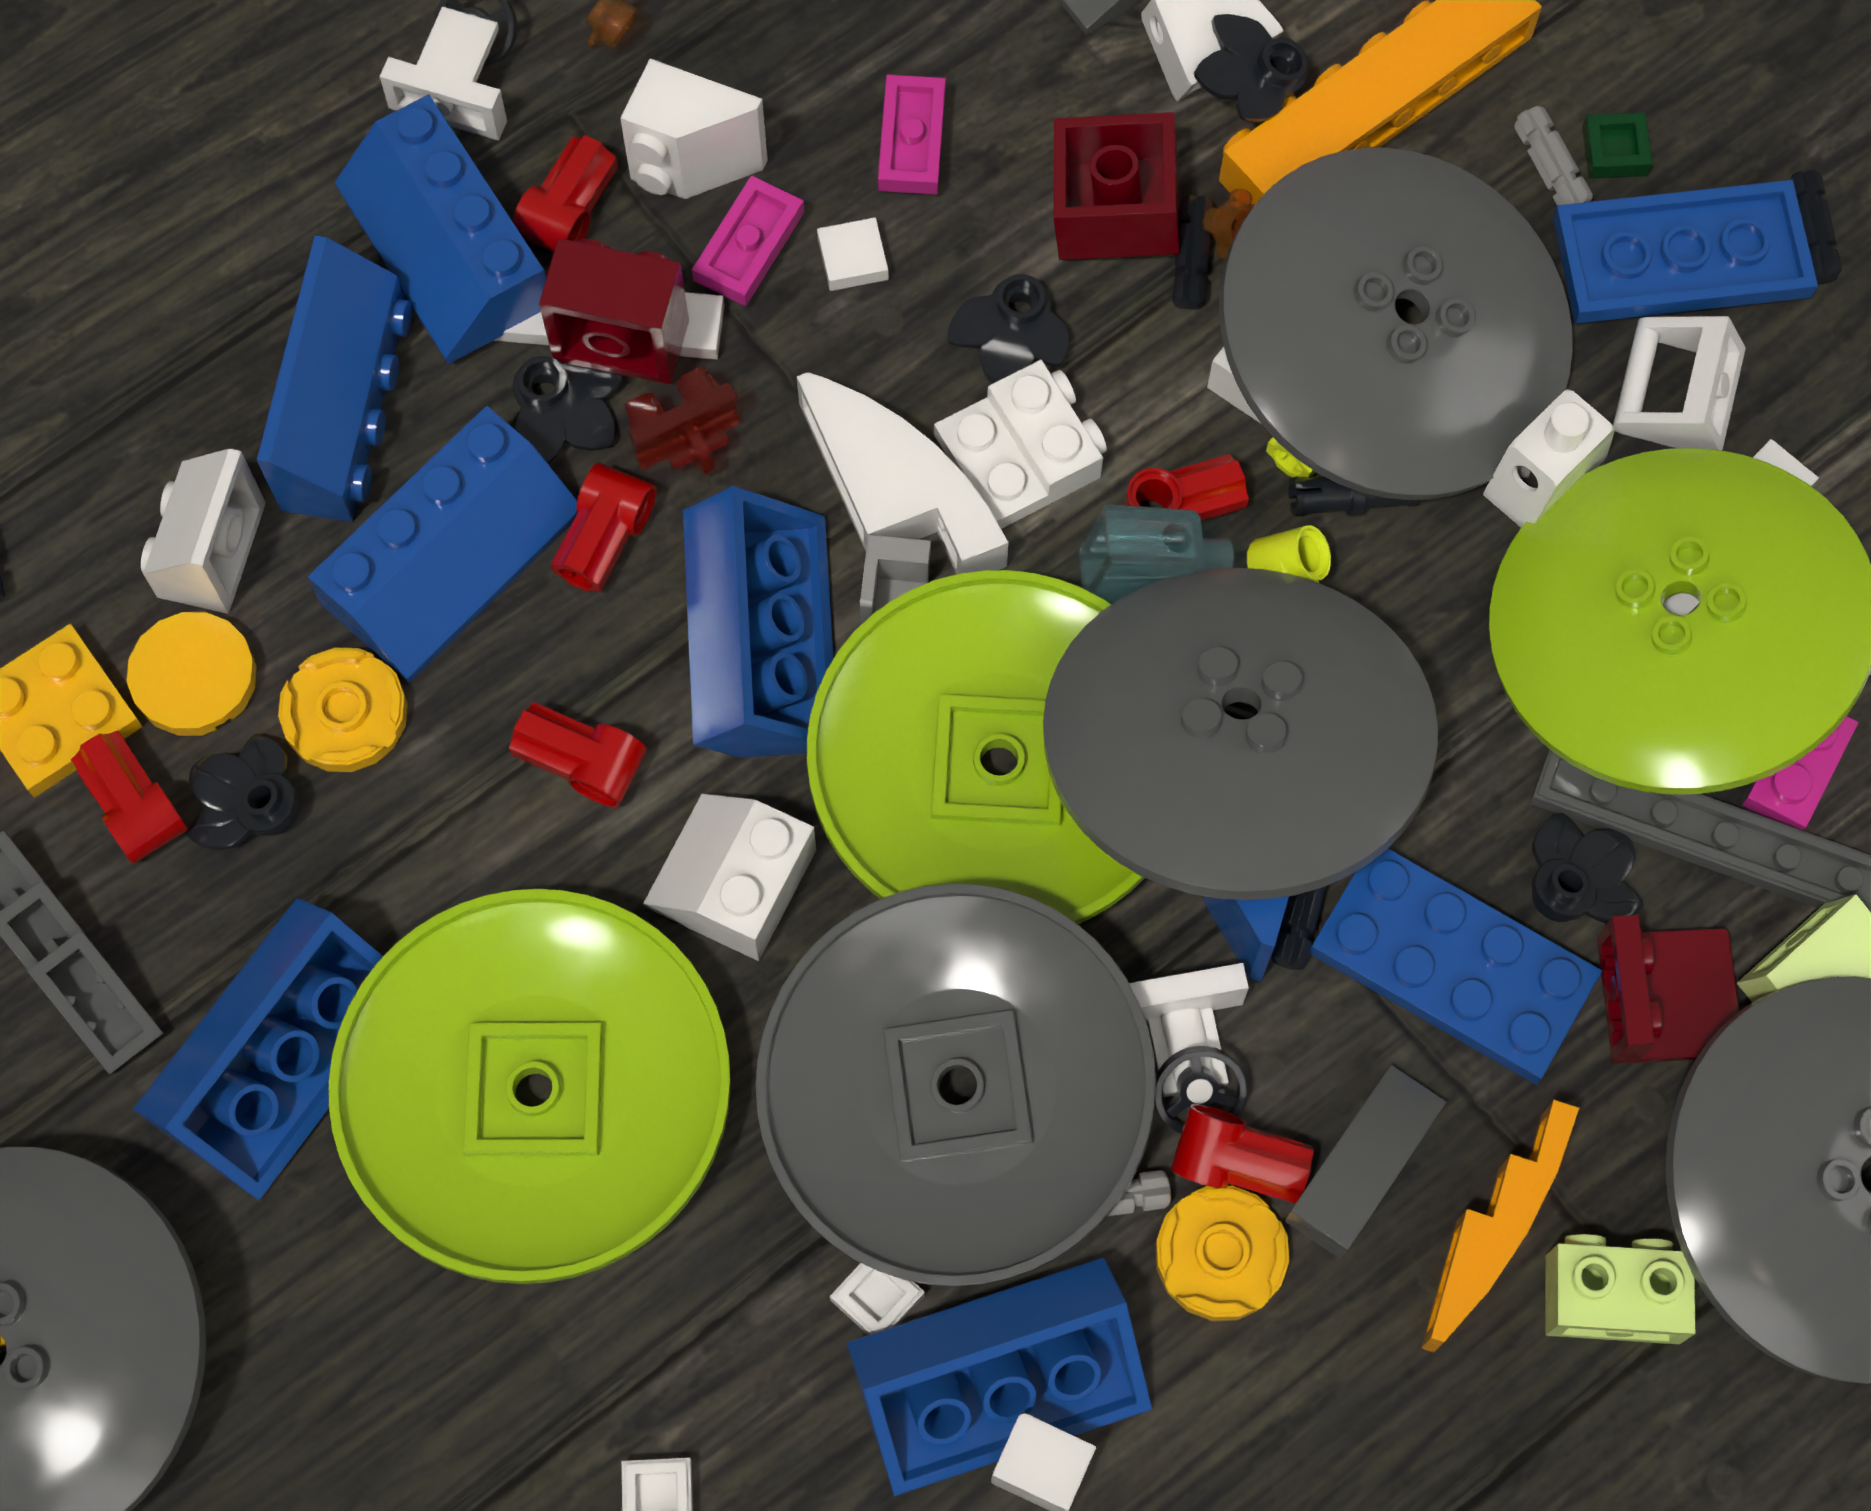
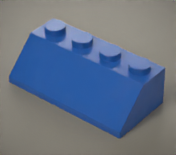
(441, 230)
(333, 384)
(445, 544)
(755, 622)
(261, 1057)
(958, 1379)

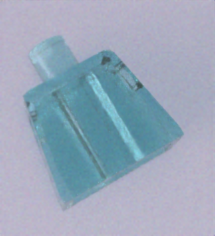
(1145, 545)

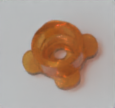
(610, 21)
(1220, 219)

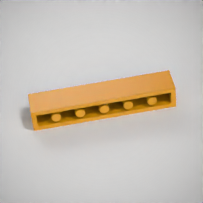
(1381, 89)

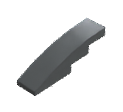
(69, 964)

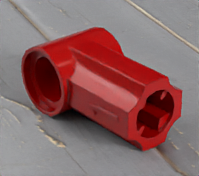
(567, 195)
(1206, 487)
(608, 513)
(593, 760)
(133, 806)
(1223, 1150)

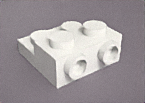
(1023, 443)

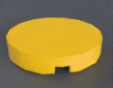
(191, 673)
(343, 710)
(1221, 1253)

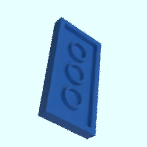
(1684, 251)
(1456, 963)

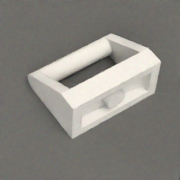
(1709, 390)

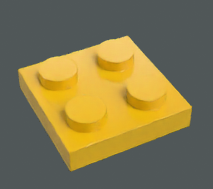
(52, 705)

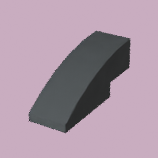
(1365, 1162)

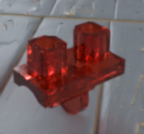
(686, 431)

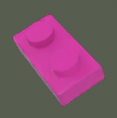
(911, 134)
(748, 240)
(1796, 790)

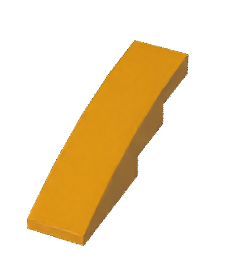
(1487, 1242)

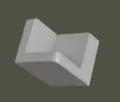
(891, 570)

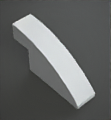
(897, 477)

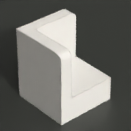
(1042, 1464)

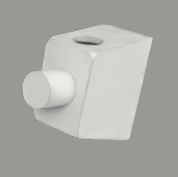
(1184, 34)
(1558, 450)

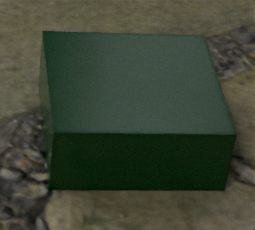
(1617, 145)

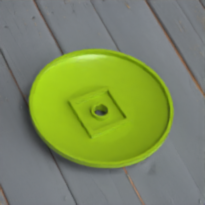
(1700, 694)
(905, 734)
(513, 992)

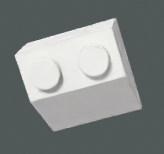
(690, 132)
(204, 531)
(733, 871)

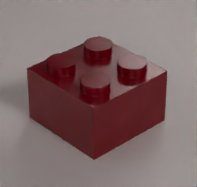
(1116, 186)
(614, 310)

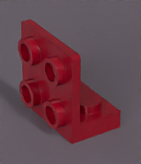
(1664, 990)

